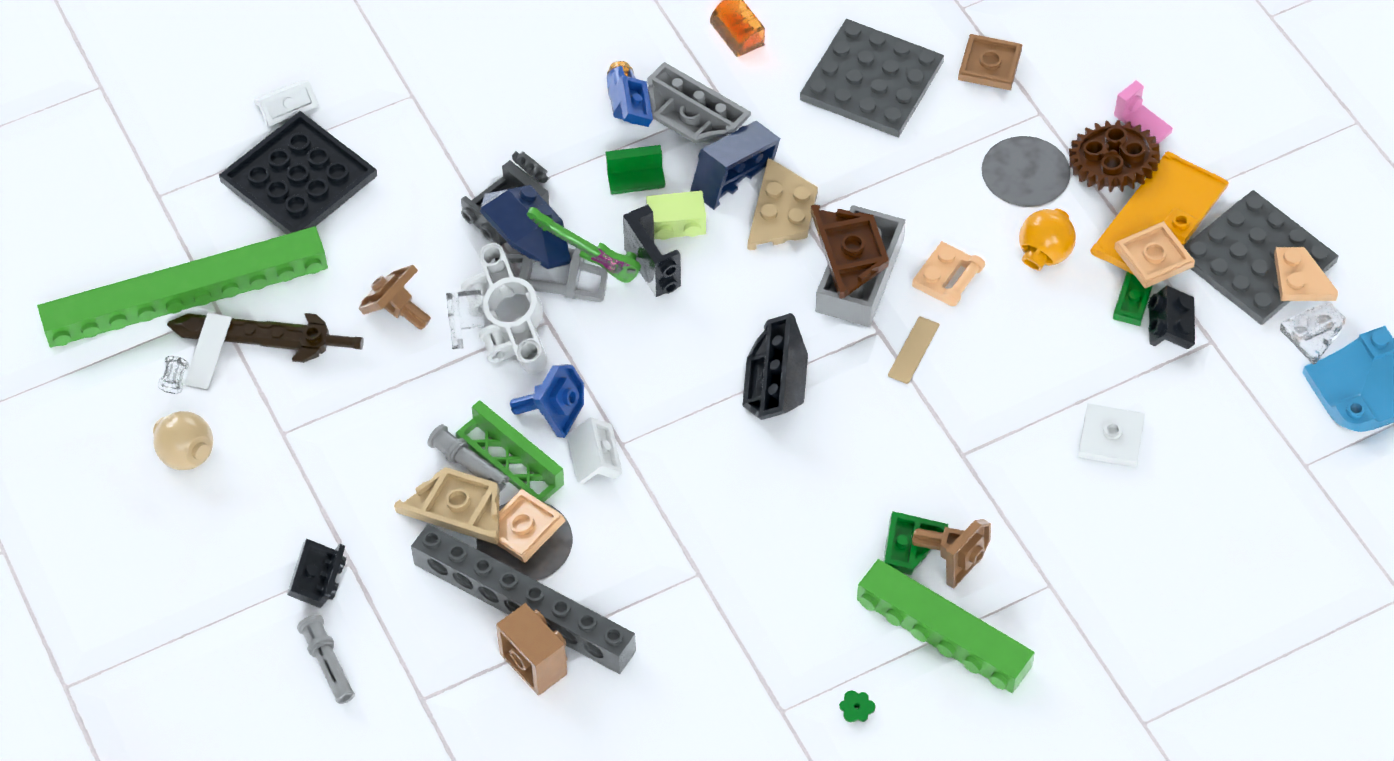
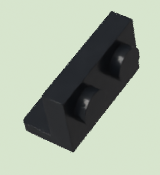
(1171, 318)
(316, 573)

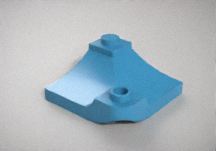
(1357, 382)

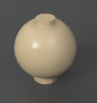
(182, 440)

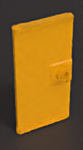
(1175, 194)

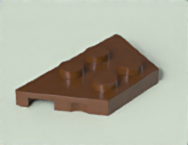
(850, 247)

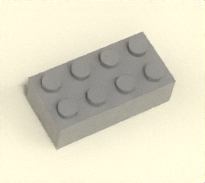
(863, 302)

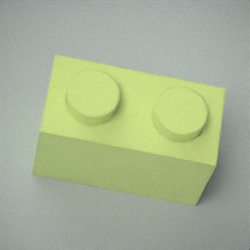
(678, 214)

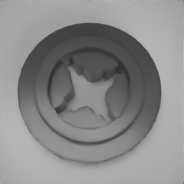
(530, 166)

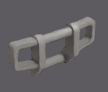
(569, 289)

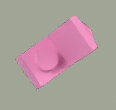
(1130, 108)

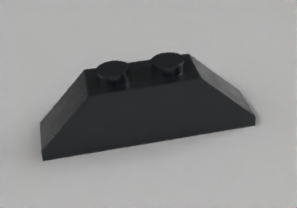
(776, 369)

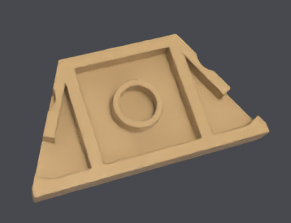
(782, 207)
(456, 503)

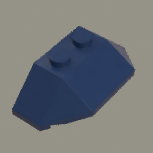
(508, 215)

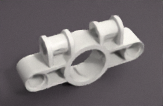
(512, 337)

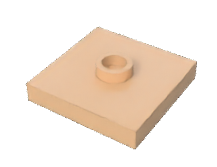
(1154, 254)
(526, 525)

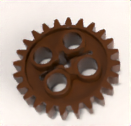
(1114, 156)

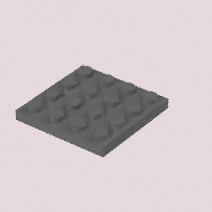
(872, 77)
(1239, 251)

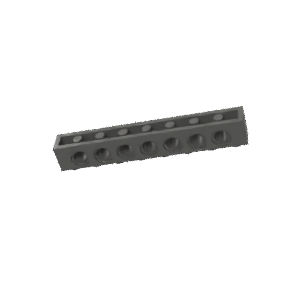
(509, 589)

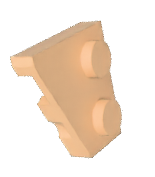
(1301, 276)

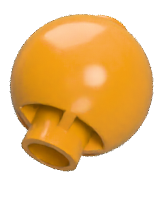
(1046, 238)

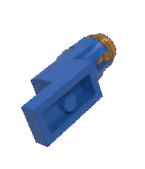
(628, 95)

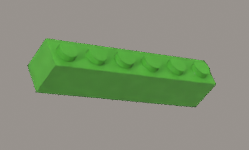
(945, 626)

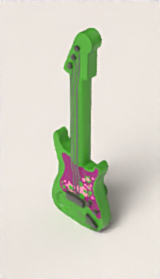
(620, 266)

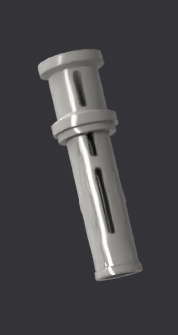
(458, 451)
(321, 647)

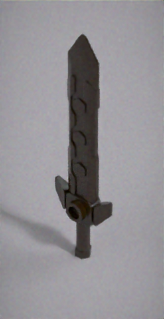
(307, 339)

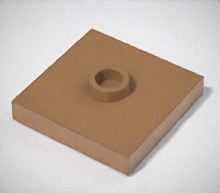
(990, 62)

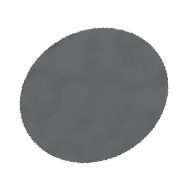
(1025, 171)
(544, 560)

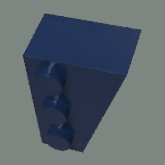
(733, 159)

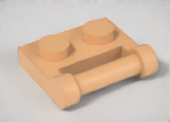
(941, 268)

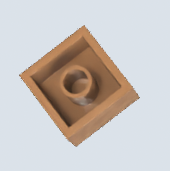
(532, 648)

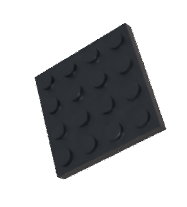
(298, 175)

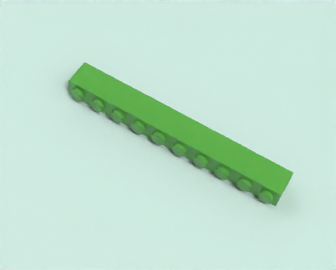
(182, 287)

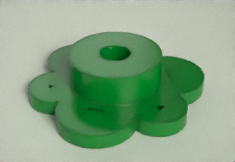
(854, 700)

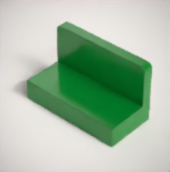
(635, 169)

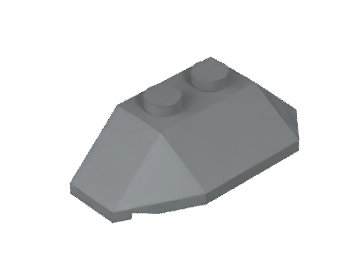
(691, 106)

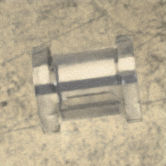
(173, 374)

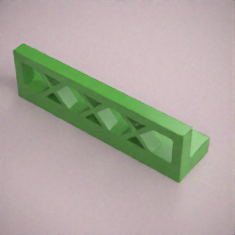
(520, 448)

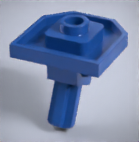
(557, 398)

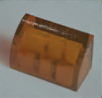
(738, 26)

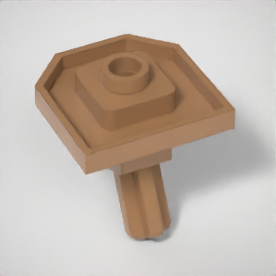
(392, 296)
(958, 547)

